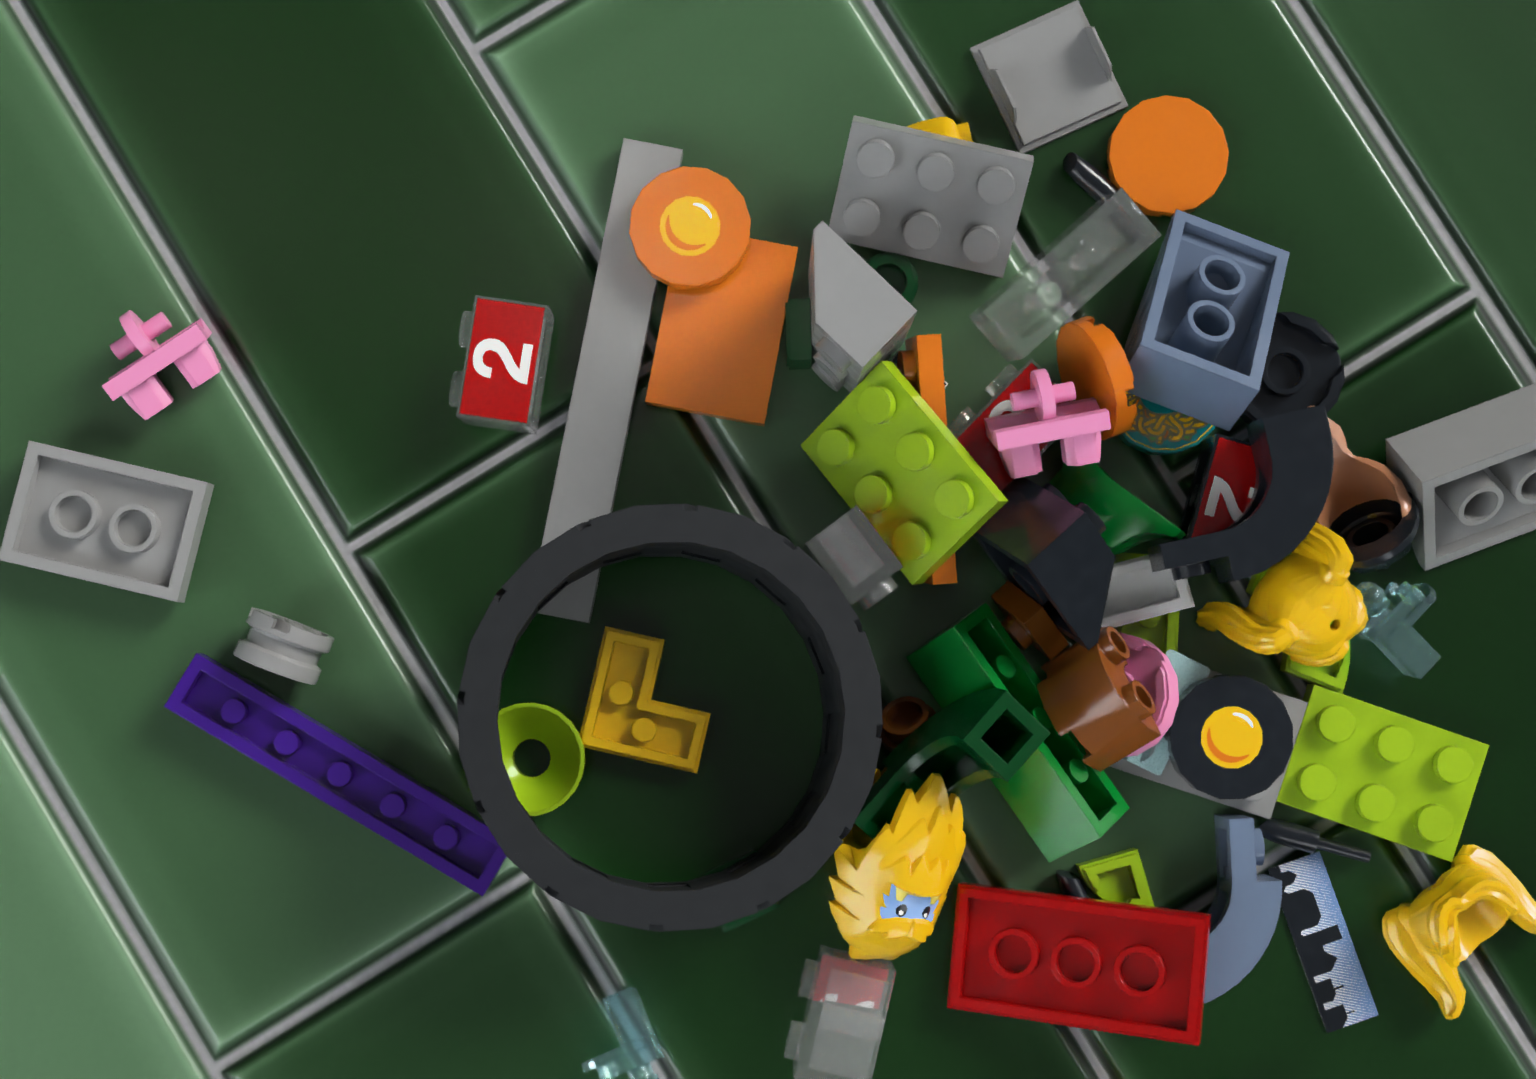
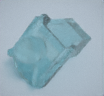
(1391, 621)
(636, 1040)

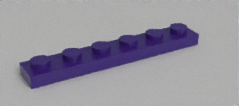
(338, 772)

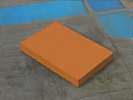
(724, 340)

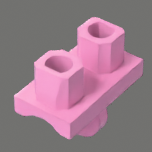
(139, 381)
(1073, 423)

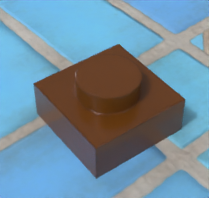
(1028, 621)

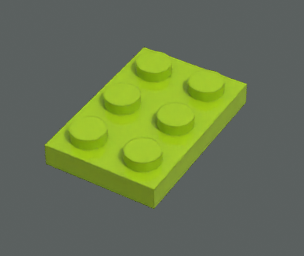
(903, 471)
(1382, 773)

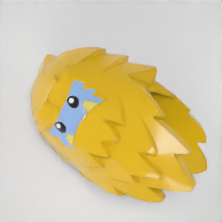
(898, 881)

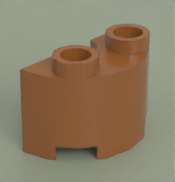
(1096, 702)

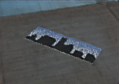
(1324, 943)

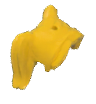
(1297, 604)
(1453, 919)

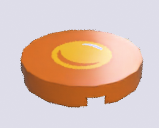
(690, 228)

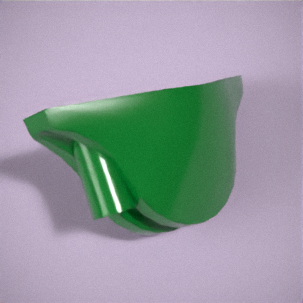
(1124, 515)

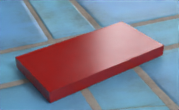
(1079, 962)

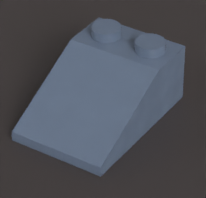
(1206, 321)

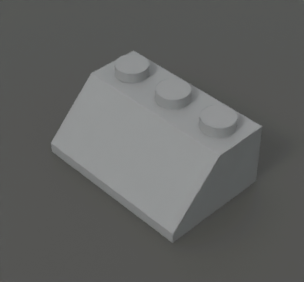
(852, 312)
(1470, 476)

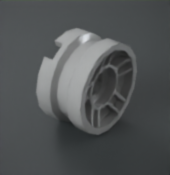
(283, 646)

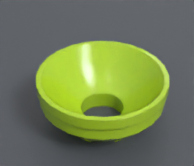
(566, 749)

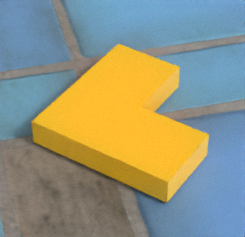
(624, 716)

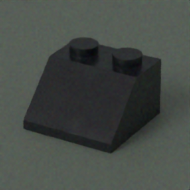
(1052, 555)

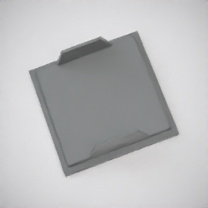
(1049, 77)

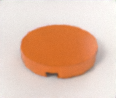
(1167, 155)
(1098, 369)

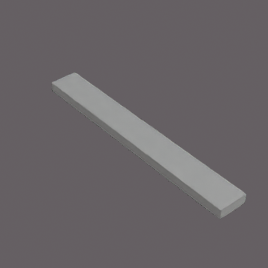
(606, 373)

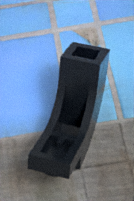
(1289, 494)

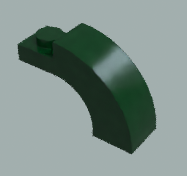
(964, 743)

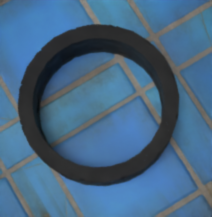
(847, 689)

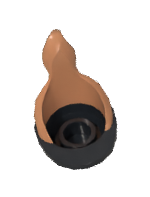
(1368, 508)

